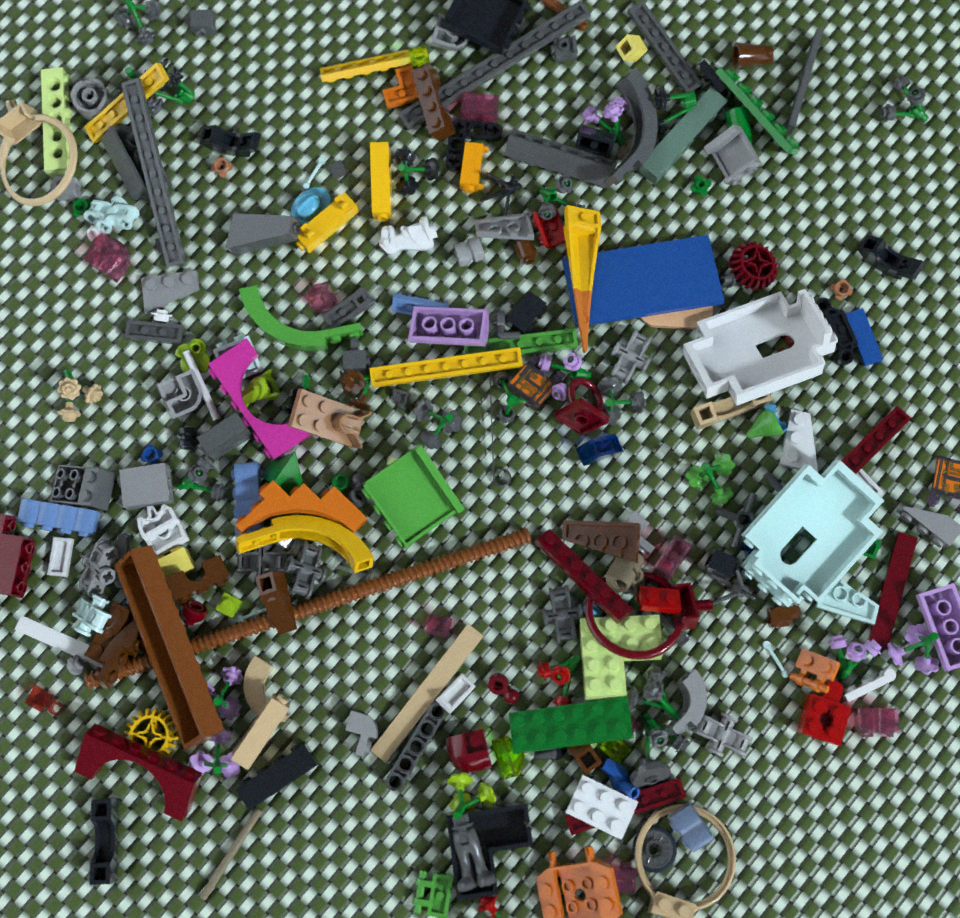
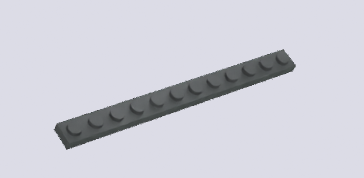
(499, 63)

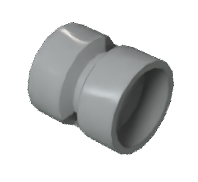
(471, 251)

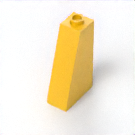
(381, 180)

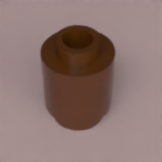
(525, 251)

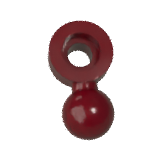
(510, 695)

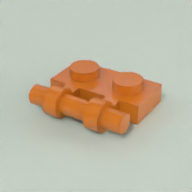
(817, 665)

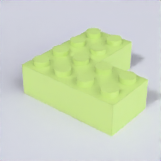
(605, 670)

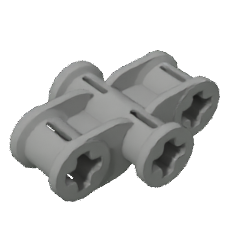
(631, 357)
(100, 565)
(722, 735)

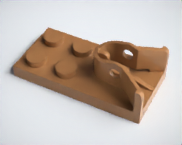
(327, 419)

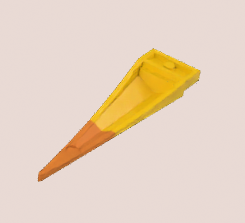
(582, 240)

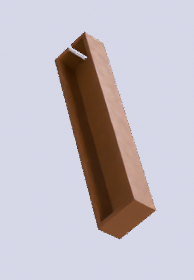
(168, 647)

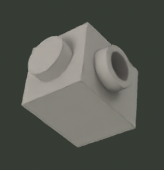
(72, 191)

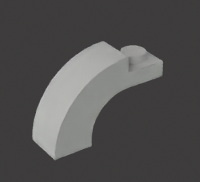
(694, 702)

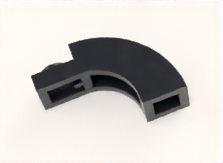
(228, 142)
(887, 261)

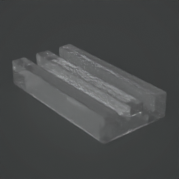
(338, 558)

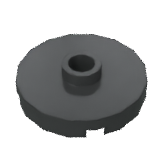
(650, 774)

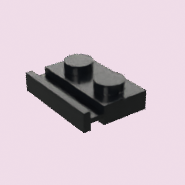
(710, 76)

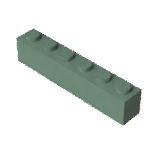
(683, 135)

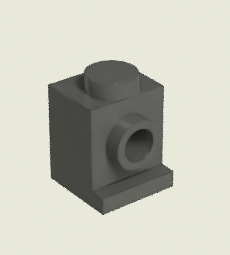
(564, 49)

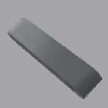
(414, 756)

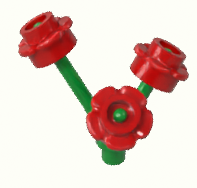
(561, 674)

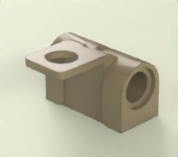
(625, 574)

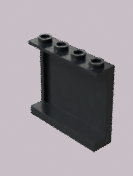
(486, 21)

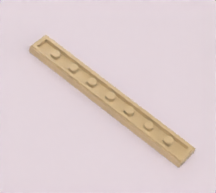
(427, 693)

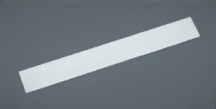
(54, 638)

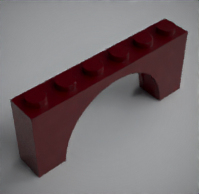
(176, 779)

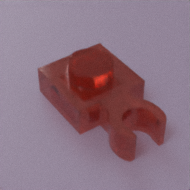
(41, 699)

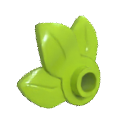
(200, 357)

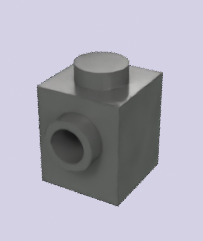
(202, 23)

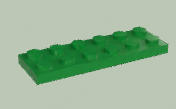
(754, 105)
(571, 725)

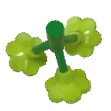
(463, 801)

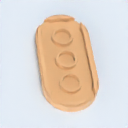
(679, 320)

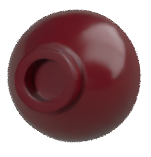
(193, 612)

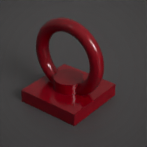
(579, 413)

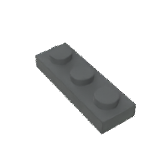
(154, 332)

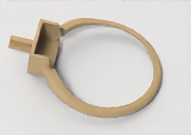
(17, 125)
(672, 907)

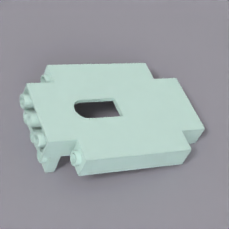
(833, 511)

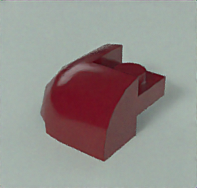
(469, 751)

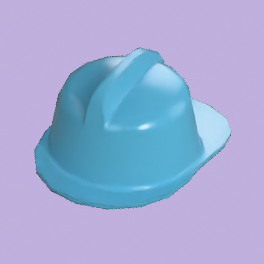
(310, 204)

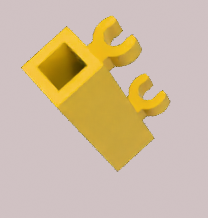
(326, 223)

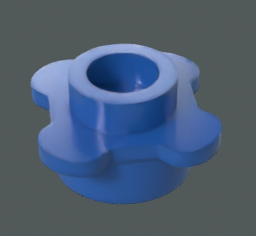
(145, 457)

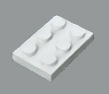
(601, 807)

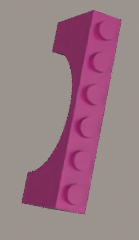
(230, 371)

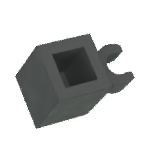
(356, 358)

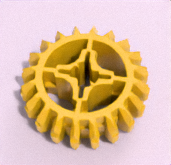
(153, 727)

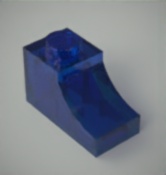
(599, 449)

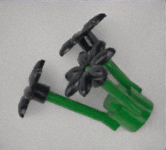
(183, 93)
(687, 99)

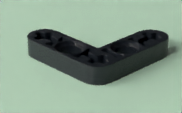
(466, 133)

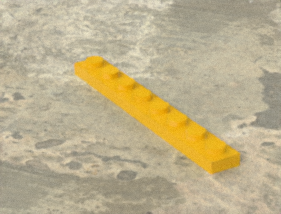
(446, 367)

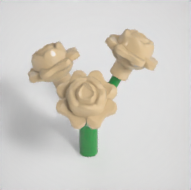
(69, 389)

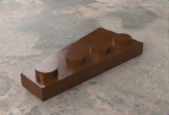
(612, 538)

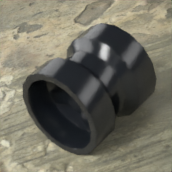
(187, 439)

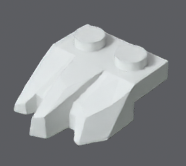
(162, 529)

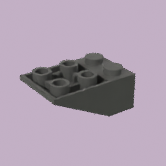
(83, 487)

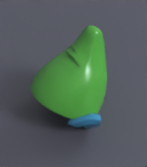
(767, 424)

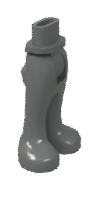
(467, 842)

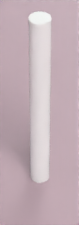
(206, 396)

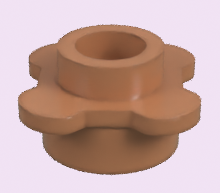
(216, 167)
(847, 291)

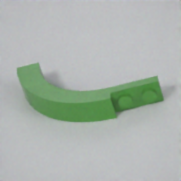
(292, 337)

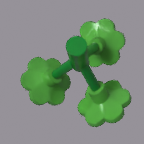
(700, 476)

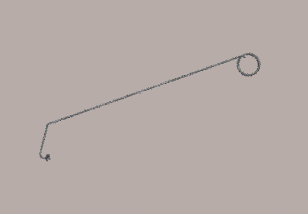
(511, 306)

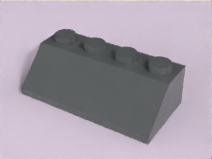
(122, 149)

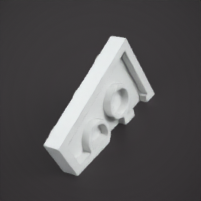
(798, 442)

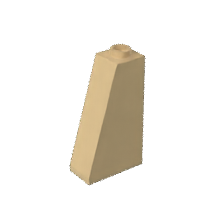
(260, 731)

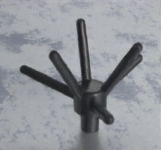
(507, 189)

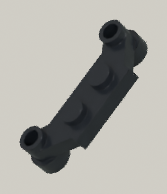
(842, 329)

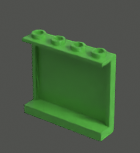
(412, 496)

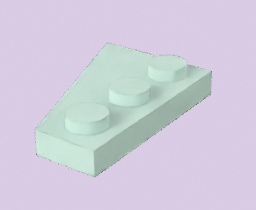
(849, 603)

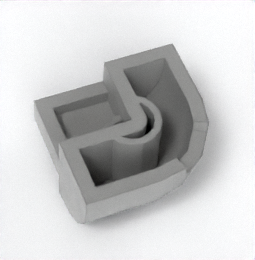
(446, 39)
(180, 393)

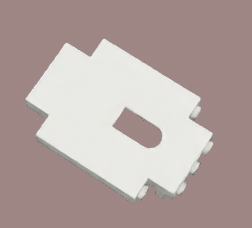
(729, 361)

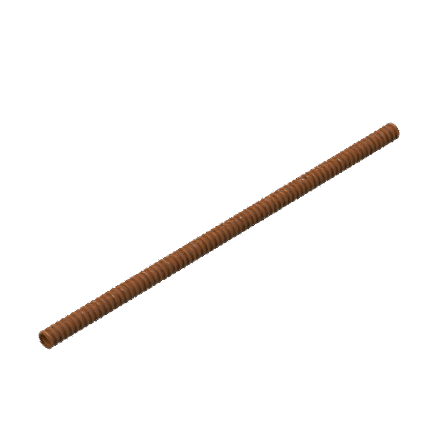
(334, 599)

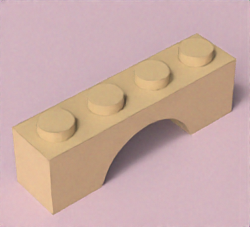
(718, 411)

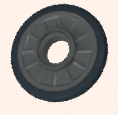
(667, 852)

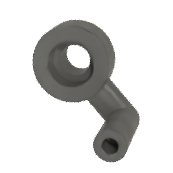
(499, 321)

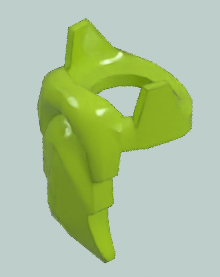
(259, 389)

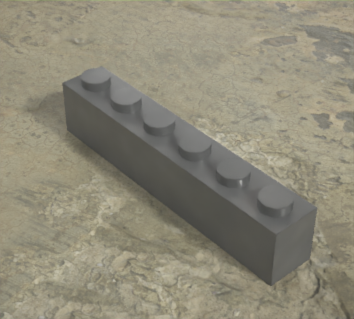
(559, 158)

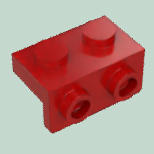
(550, 230)
(659, 599)

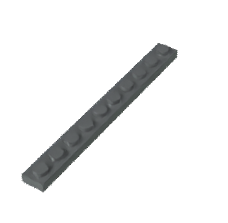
(153, 172)

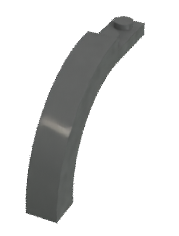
(645, 125)

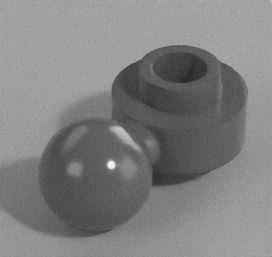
(357, 481)

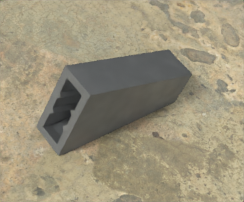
(260, 231)

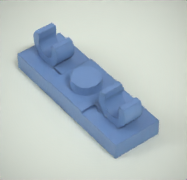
(405, 304)

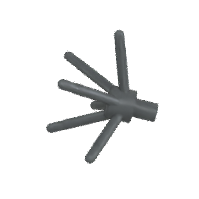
(738, 588)

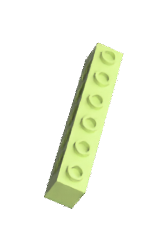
(51, 80)

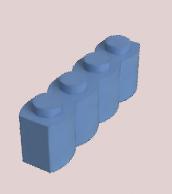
(246, 490)
(58, 516)

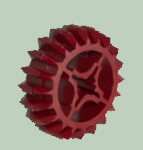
(758, 261)

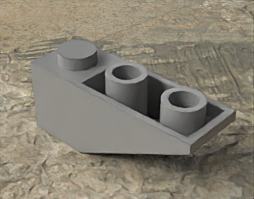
(938, 527)

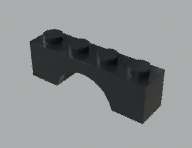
(105, 858)

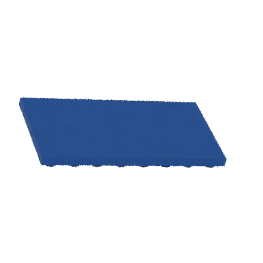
(651, 280)

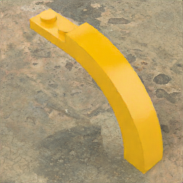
(312, 529)

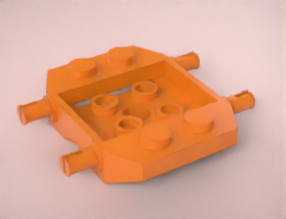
(592, 876)

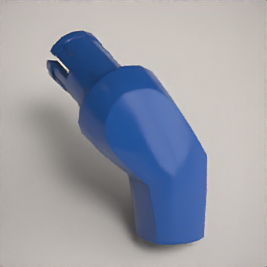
(619, 778)

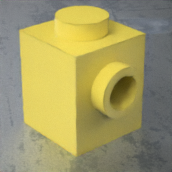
(631, 48)

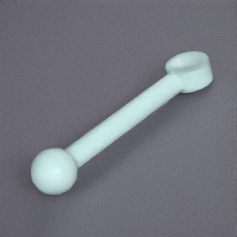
(322, 161)
(242, 618)
(767, 645)

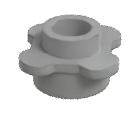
(76, 665)

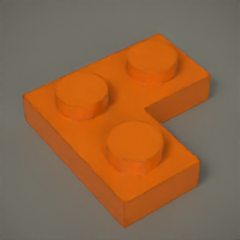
(405, 92)

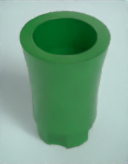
(740, 117)

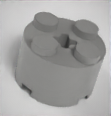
(90, 97)

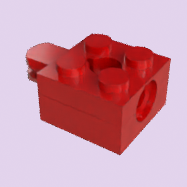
(825, 716)

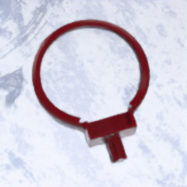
(685, 620)

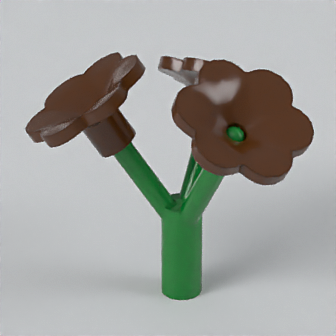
(354, 382)

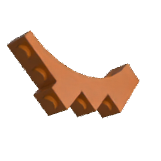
(277, 502)

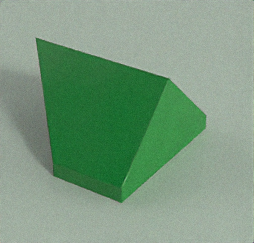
(284, 472)

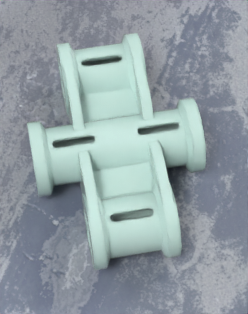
(111, 214)
(91, 615)

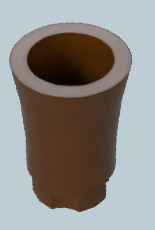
(751, 55)

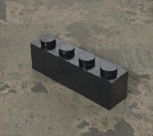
(277, 776)

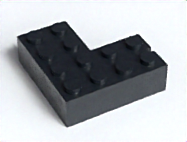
(497, 830)

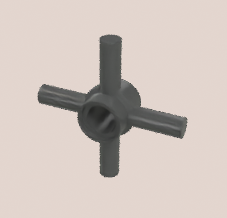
(736, 519)

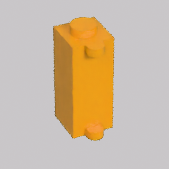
(472, 167)

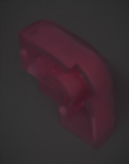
(108, 256)

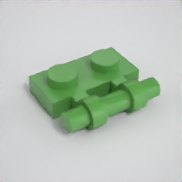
(439, 895)

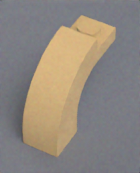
(254, 684)

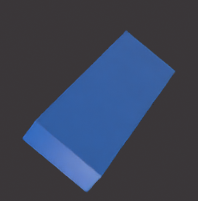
(867, 345)

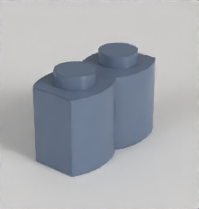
(691, 827)

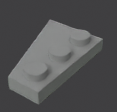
(505, 227)
(166, 288)

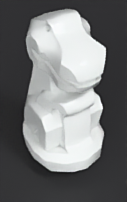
(414, 237)

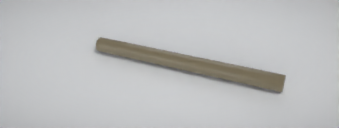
(230, 854)

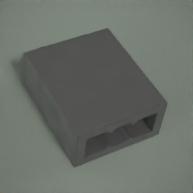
(224, 437)

